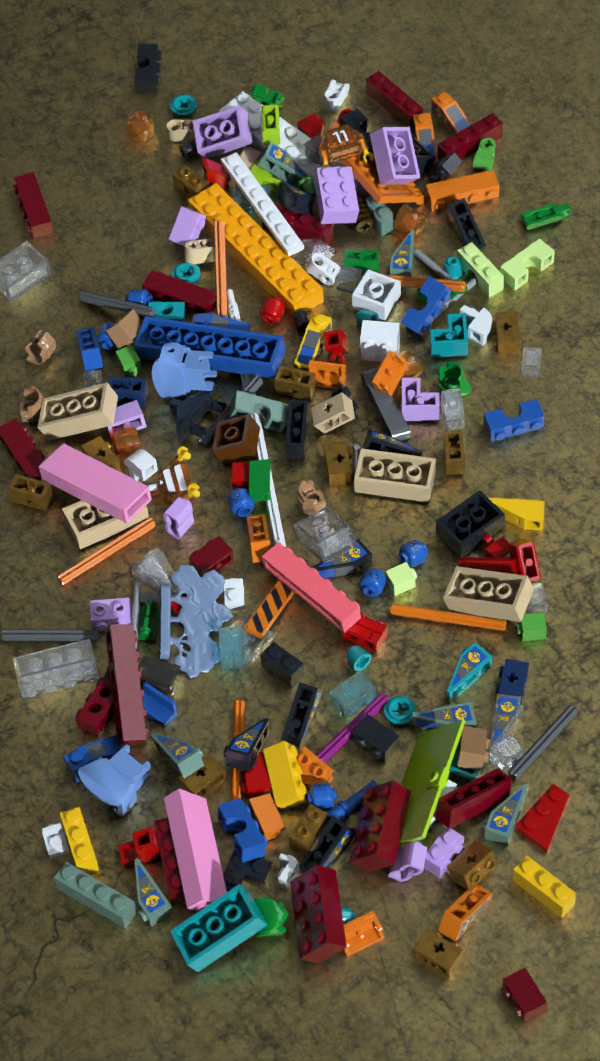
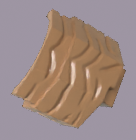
(39, 347)
(31, 406)
(309, 499)

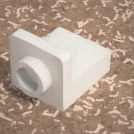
(234, 593)
(55, 840)
(289, 870)

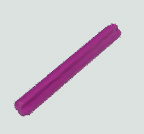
(347, 732)

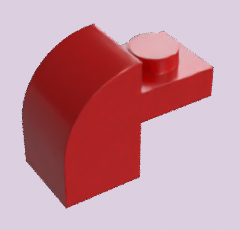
(143, 847)

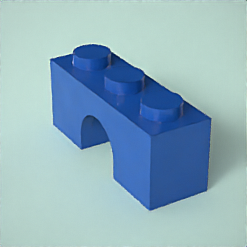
(436, 295)
(500, 426)
(237, 817)

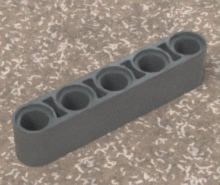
(386, 408)

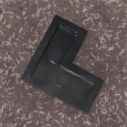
(237, 872)

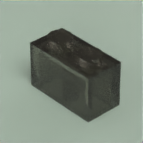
(160, 675)

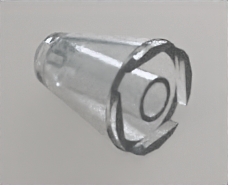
(154, 571)

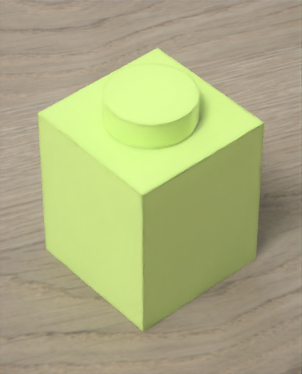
(401, 578)

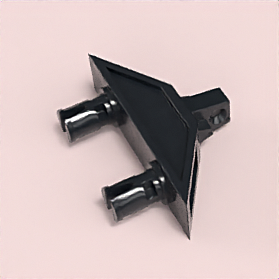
(192, 411)

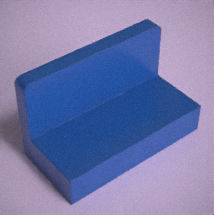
(158, 706)

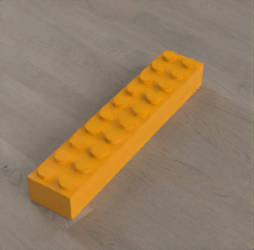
(258, 251)

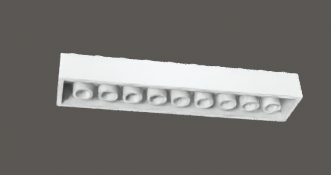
(291, 138)

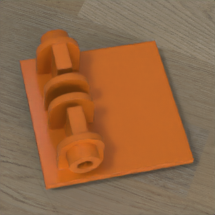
(313, 769)

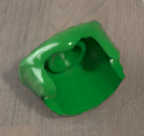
(453, 377)
(274, 915)

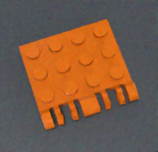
(369, 179)

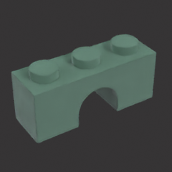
(273, 412)

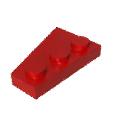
(496, 564)
(543, 817)

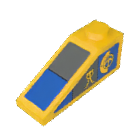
(313, 340)

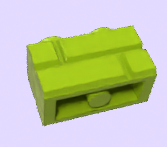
(270, 124)

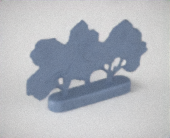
(199, 616)

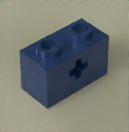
(129, 390)
(514, 672)

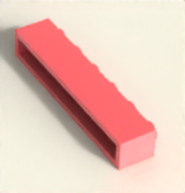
(312, 587)

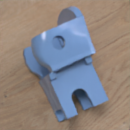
(177, 379)
(115, 779)

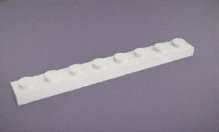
(262, 204)

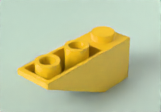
(522, 513)

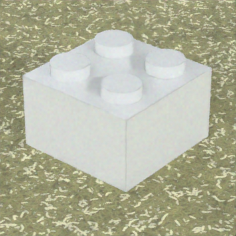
(376, 294)
(378, 339)

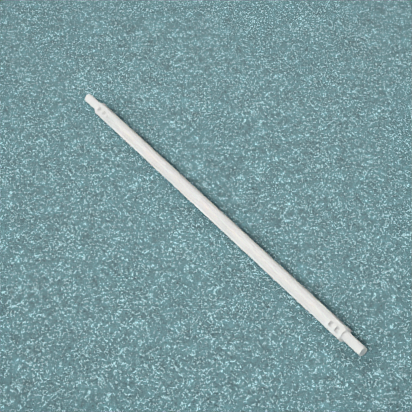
(272, 506)

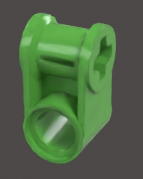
(485, 155)
(307, 185)

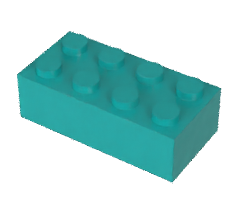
(218, 928)

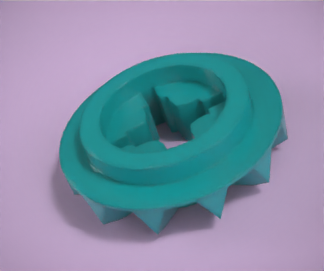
(185, 100)
(184, 268)
(391, 708)

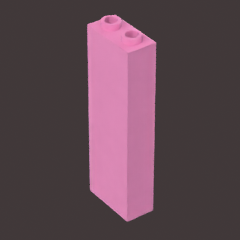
(95, 483)
(195, 849)

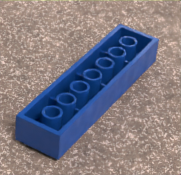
(232, 349)

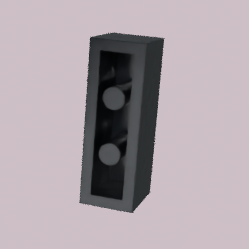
(296, 429)

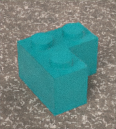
(452, 340)

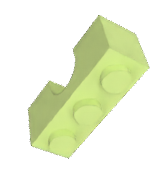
(536, 255)
(489, 277)

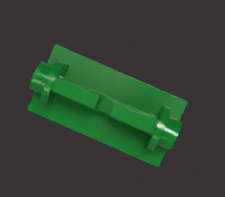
(260, 94)
(148, 621)

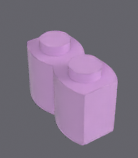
(178, 517)
(408, 862)

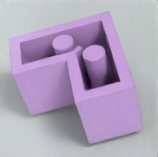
(418, 405)

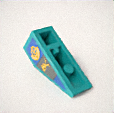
(471, 666)

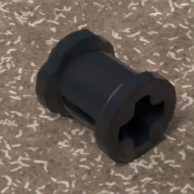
(188, 149)
(301, 319)

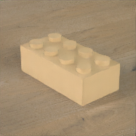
(78, 411)
(395, 475)
(93, 525)
(488, 593)

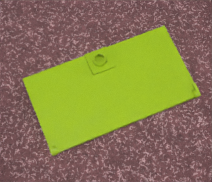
(427, 777)

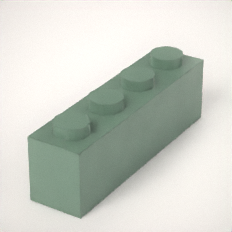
(95, 895)

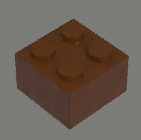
(236, 439)

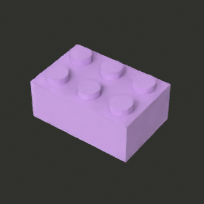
(222, 132)
(394, 155)
(336, 195)

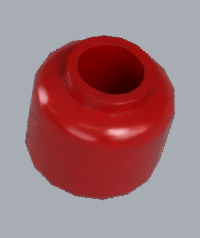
(272, 310)

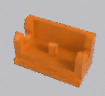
(389, 373)
(328, 374)
(267, 816)
(362, 933)

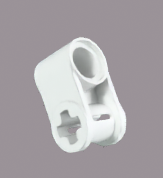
(335, 95)
(323, 268)

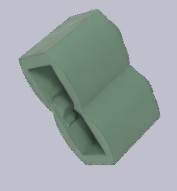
(382, 215)

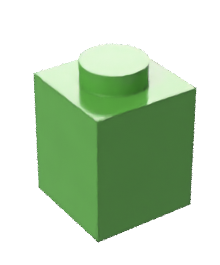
(129, 361)
(532, 627)

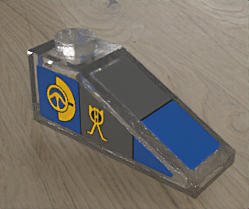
(506, 717)

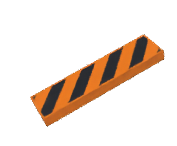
(269, 610)

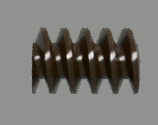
(364, 220)

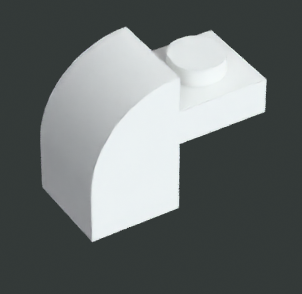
(479, 324)
(141, 465)

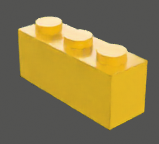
(285, 775)
(79, 840)
(544, 886)

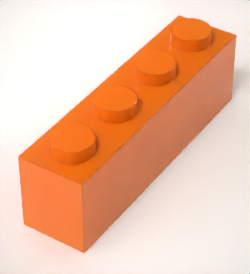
(471, 187)

